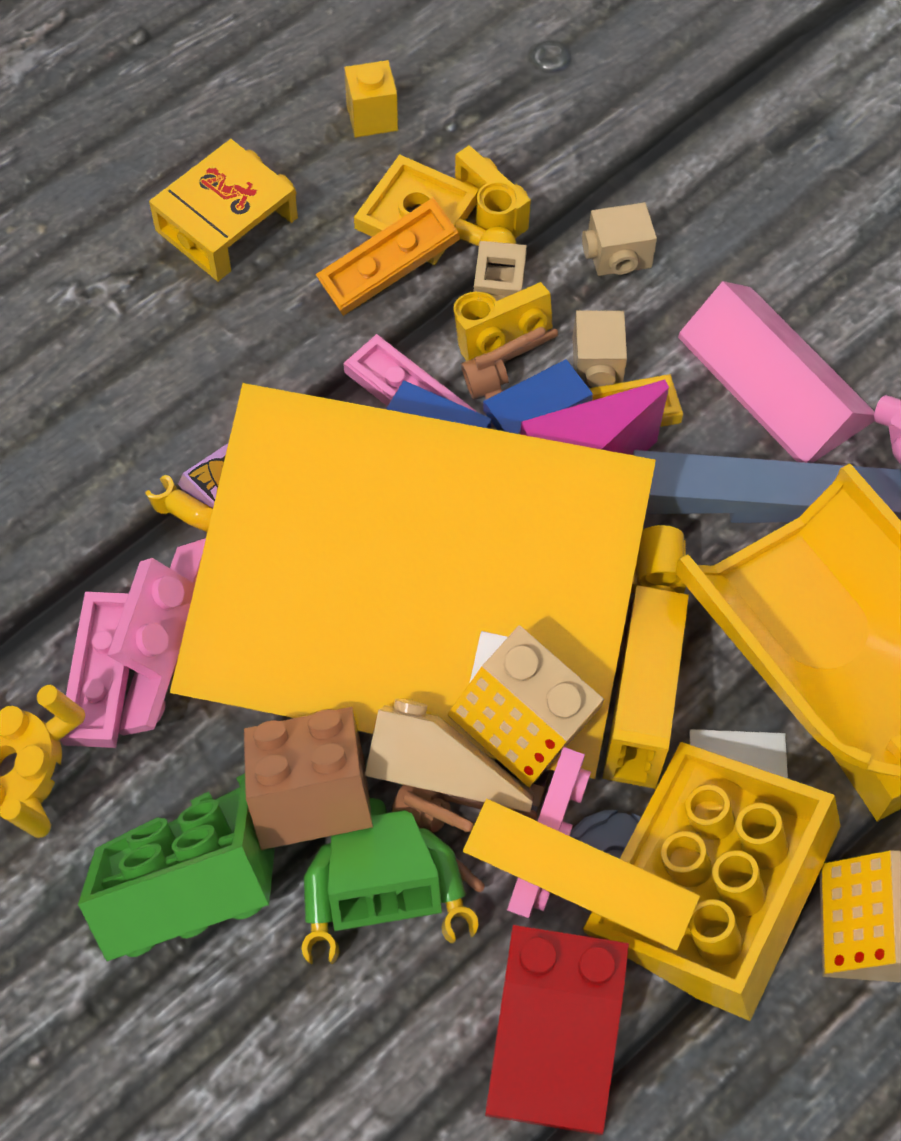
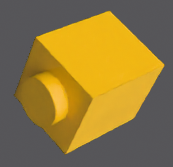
(371, 98)

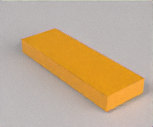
(388, 256)

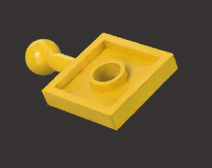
(413, 184)

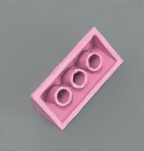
(774, 373)

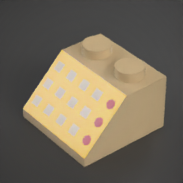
(525, 706)
(862, 917)

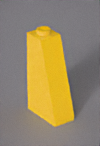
(647, 687)

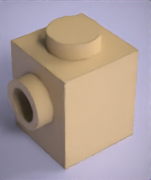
(620, 239)

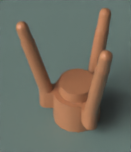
(487, 372)
(433, 811)

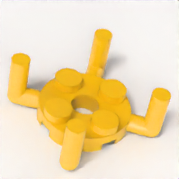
(37, 753)

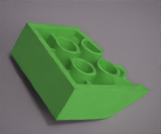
(177, 876)

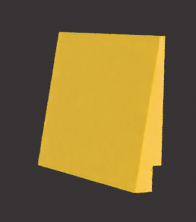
(380, 542)

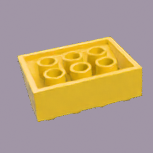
(751, 855)

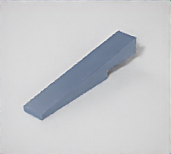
(751, 487)

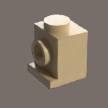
(500, 280)

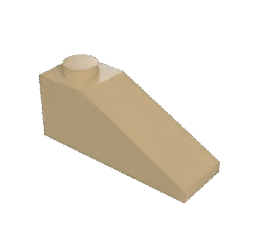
(434, 756)

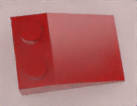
(557, 1030)

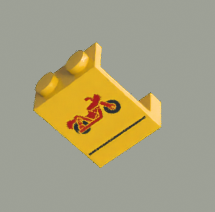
(220, 204)

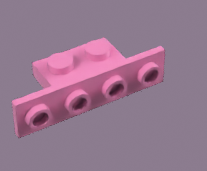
(152, 633)

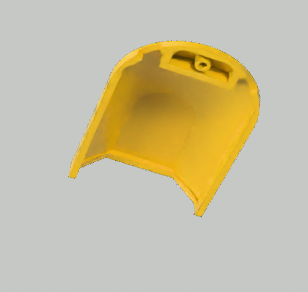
(822, 618)

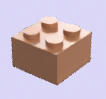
(306, 778)

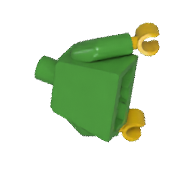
(382, 878)

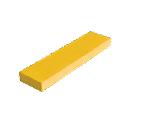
(581, 874)

